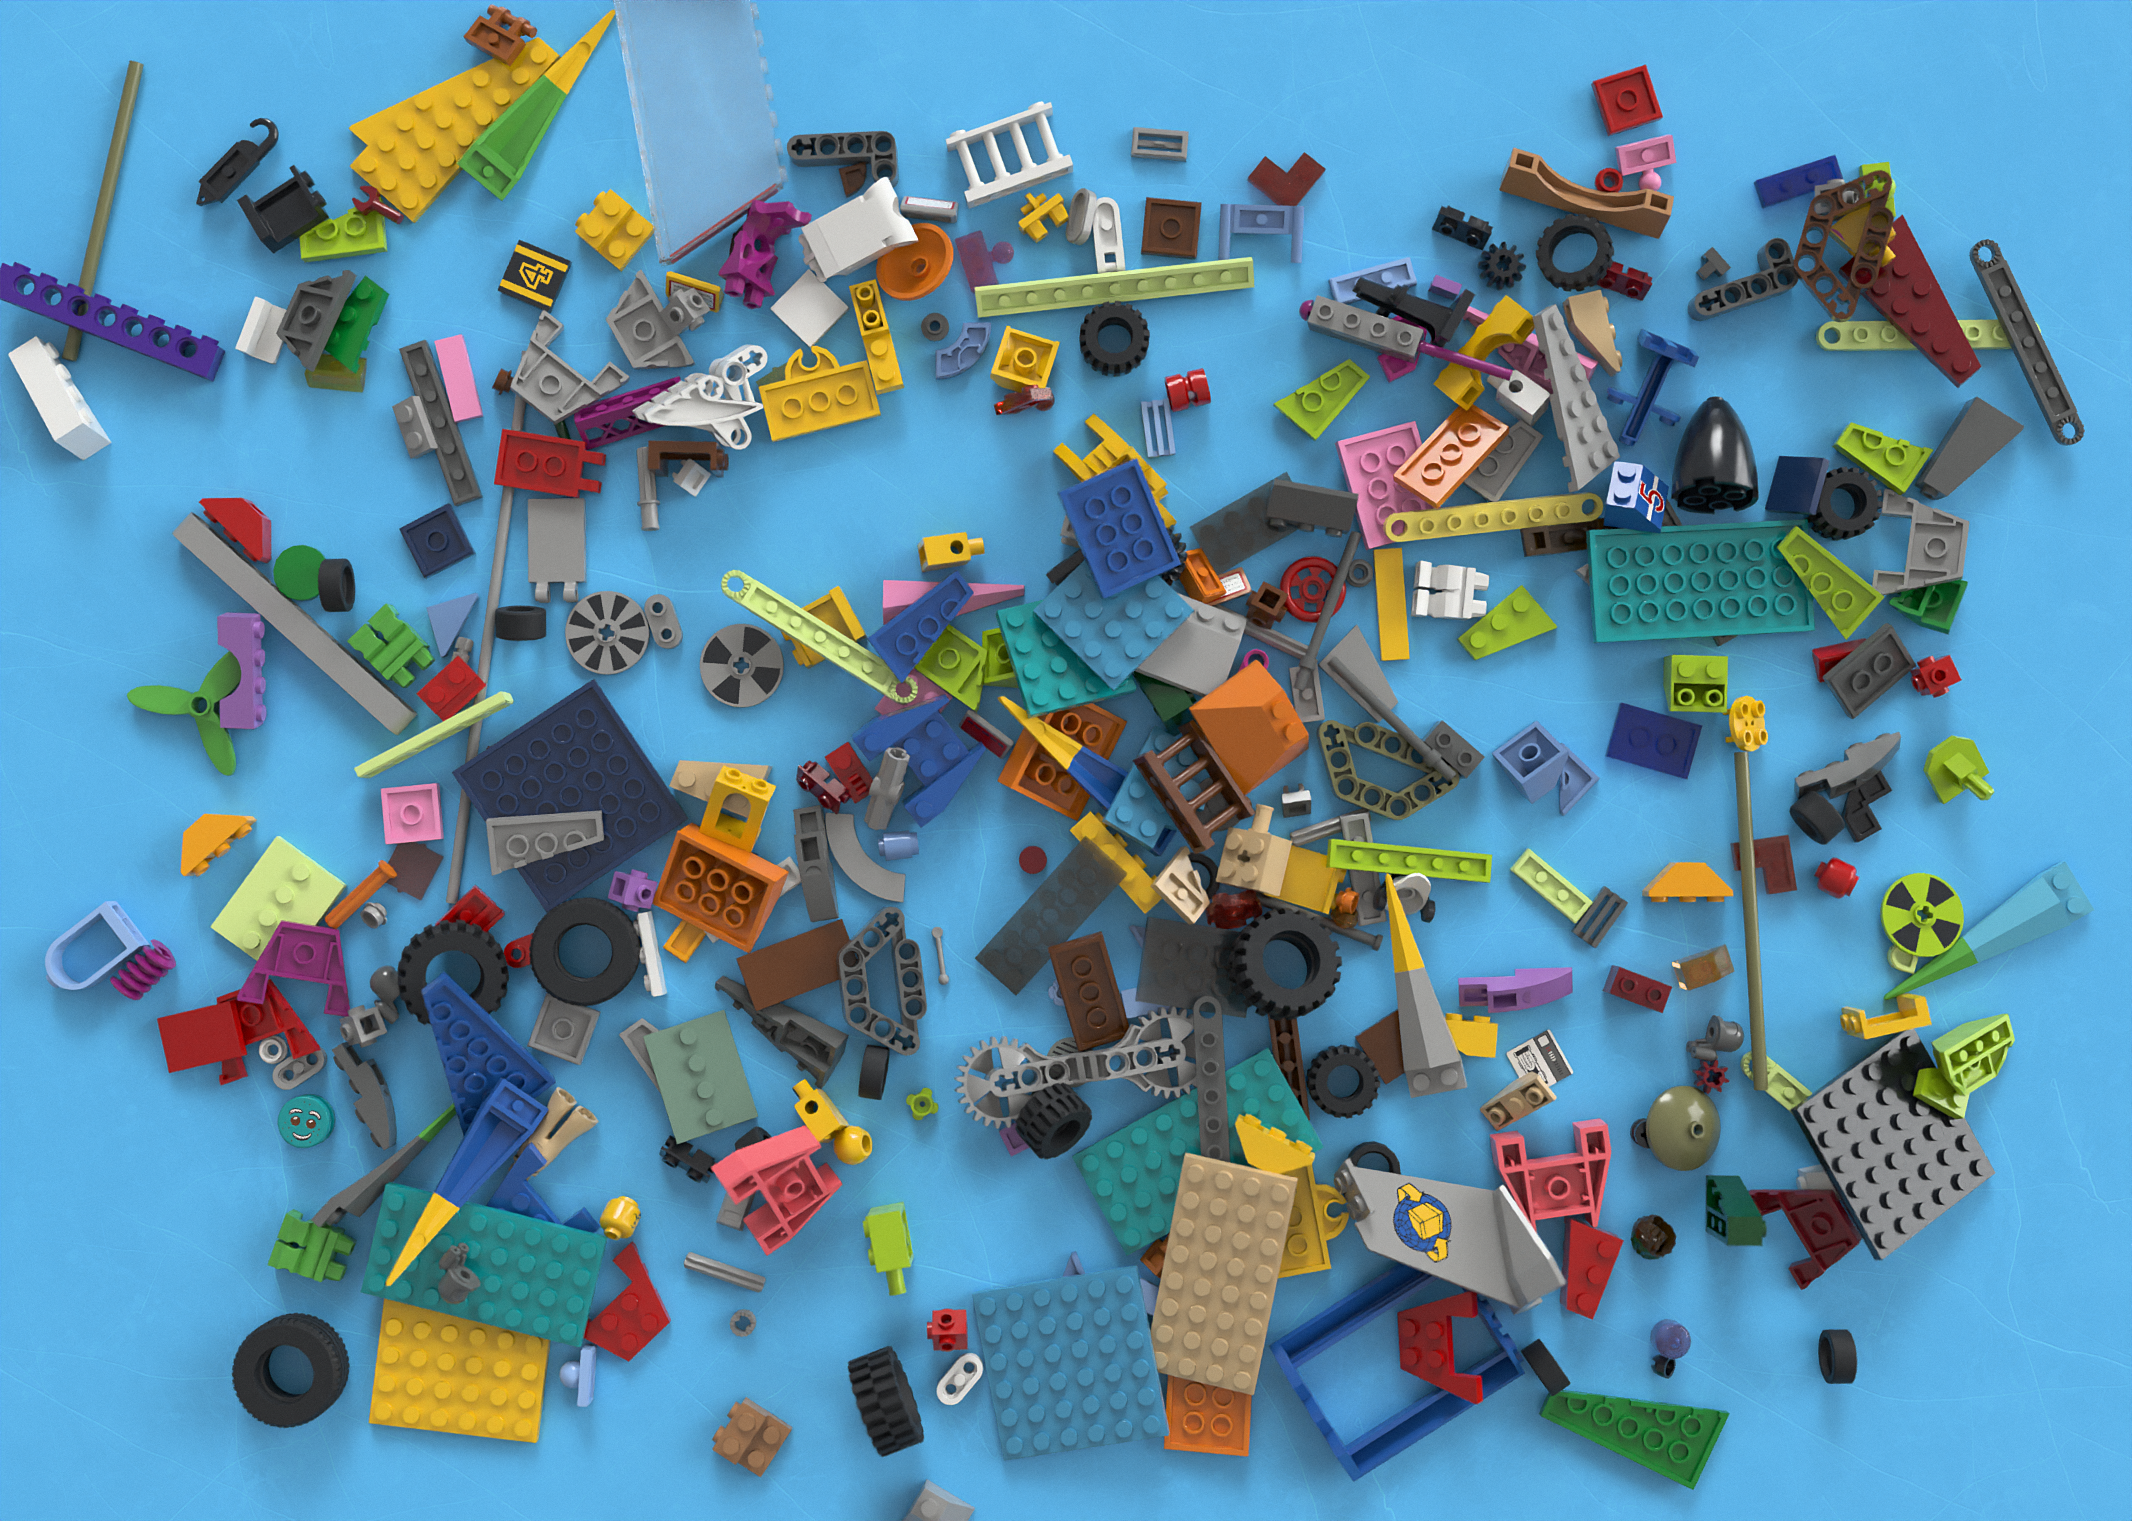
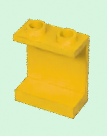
(1309, 881)

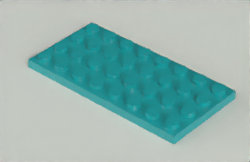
(1695, 582)
(1141, 1165)
(529, 1270)

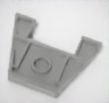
(552, 384)
(1934, 546)

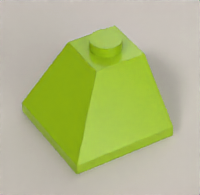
(999, 668)

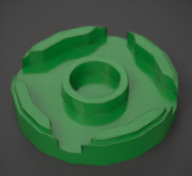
(298, 571)

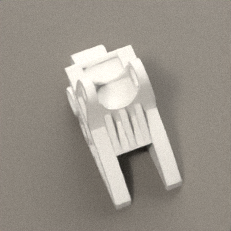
(691, 406)

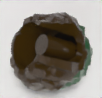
(1652, 1237)

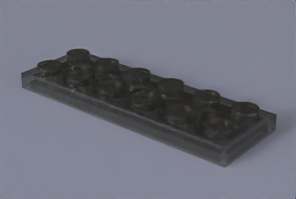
(1051, 915)

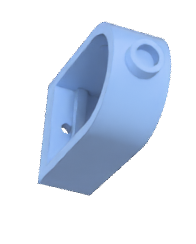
(122, 927)

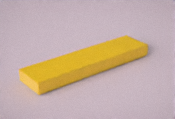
(1391, 604)

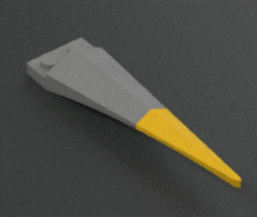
(1427, 1044)

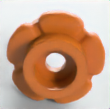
(1347, 901)

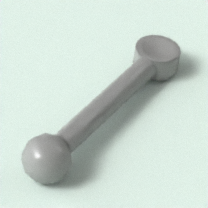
(937, 932)

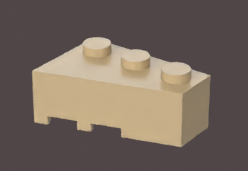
(699, 778)

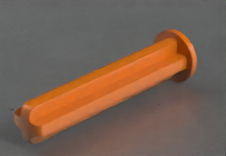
(360, 894)

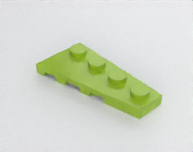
(1833, 585)

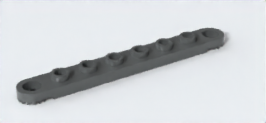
(2027, 342)
(1211, 1082)

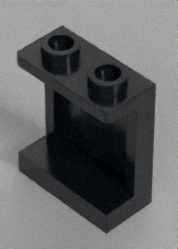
(285, 211)

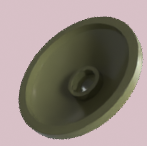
(1672, 1126)

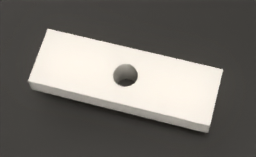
(650, 954)

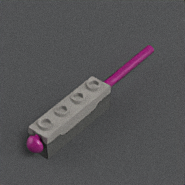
(1383, 335)

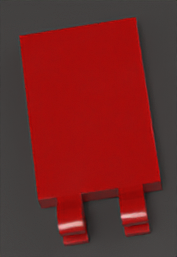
(545, 464)

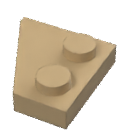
(1182, 887)

